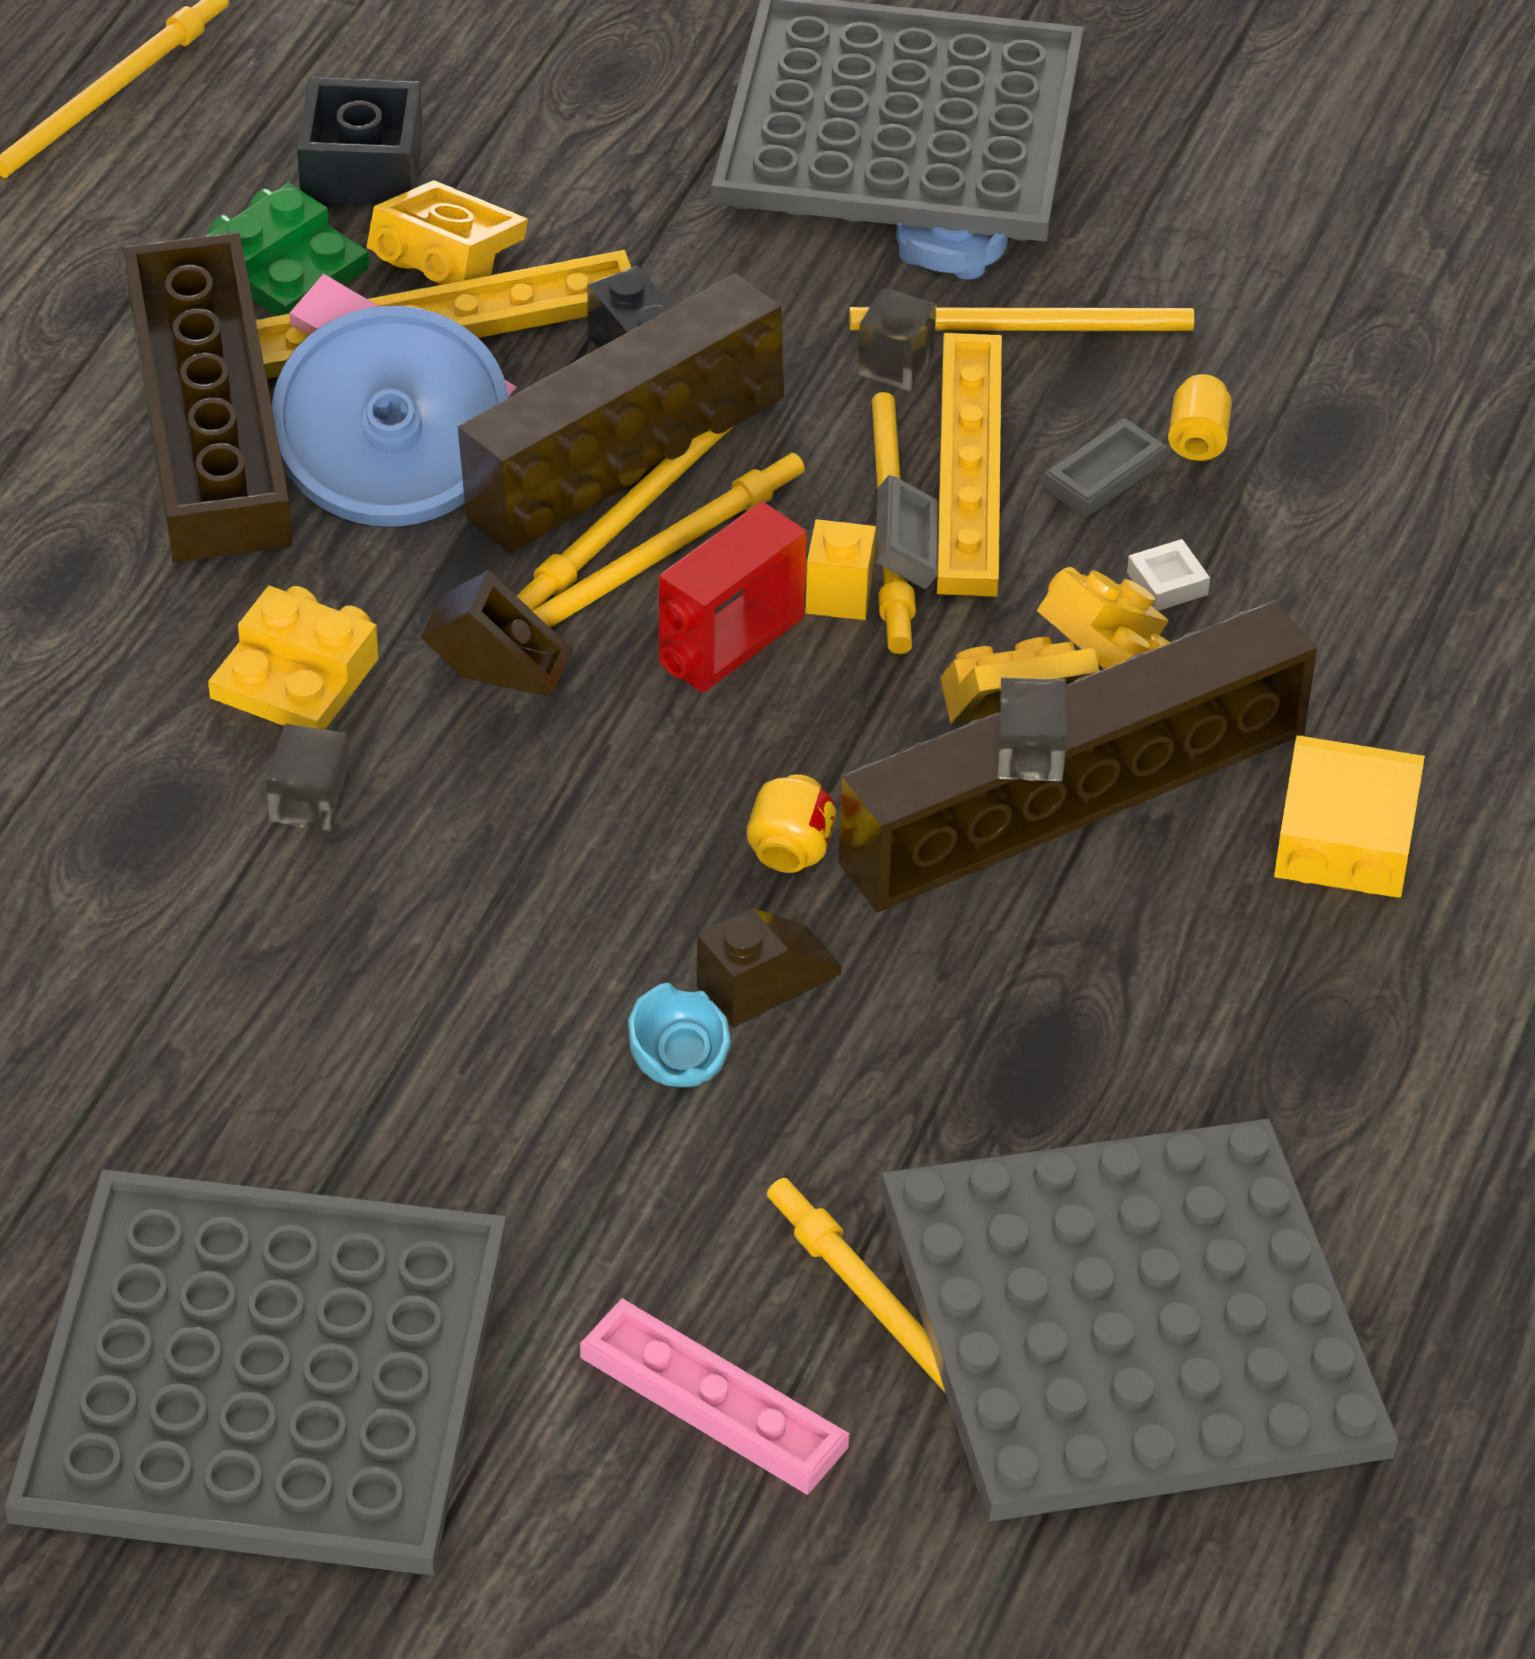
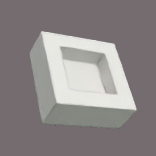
(1169, 574)

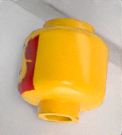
(791, 823)

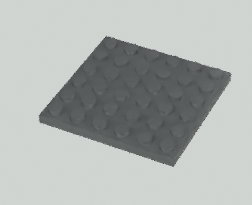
(900, 117)
(1133, 1319)
(261, 1372)

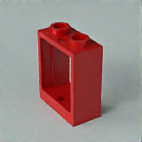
(754, 553)

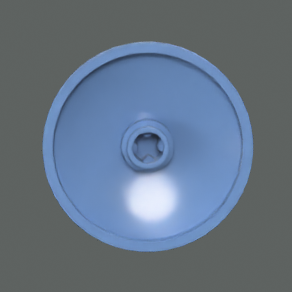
(375, 413)

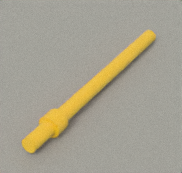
(180, 29)
(1053, 319)
(745, 494)
(560, 571)
(896, 596)
(823, 1238)

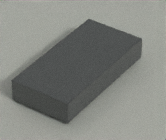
(1105, 467)
(907, 531)

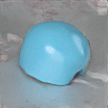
(678, 1036)

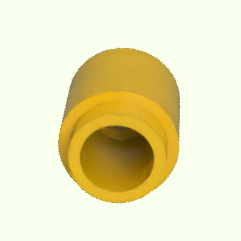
(1200, 418)

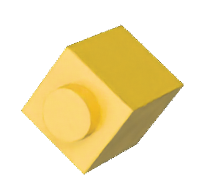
(840, 569)

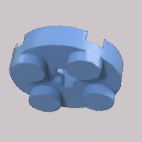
(949, 250)

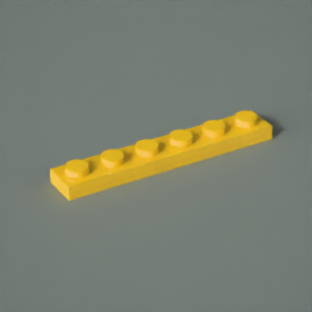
(969, 465)

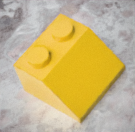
(1349, 816)

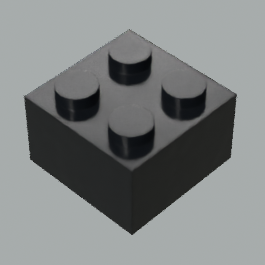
(359, 140)

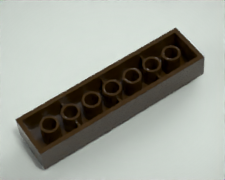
(1128, 739)

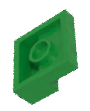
(290, 247)

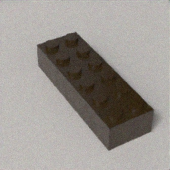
(207, 397)
(621, 412)

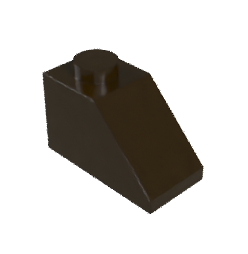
(496, 637)
(760, 963)

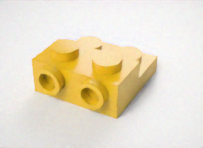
(443, 232)
(1104, 615)
(296, 659)
(974, 679)

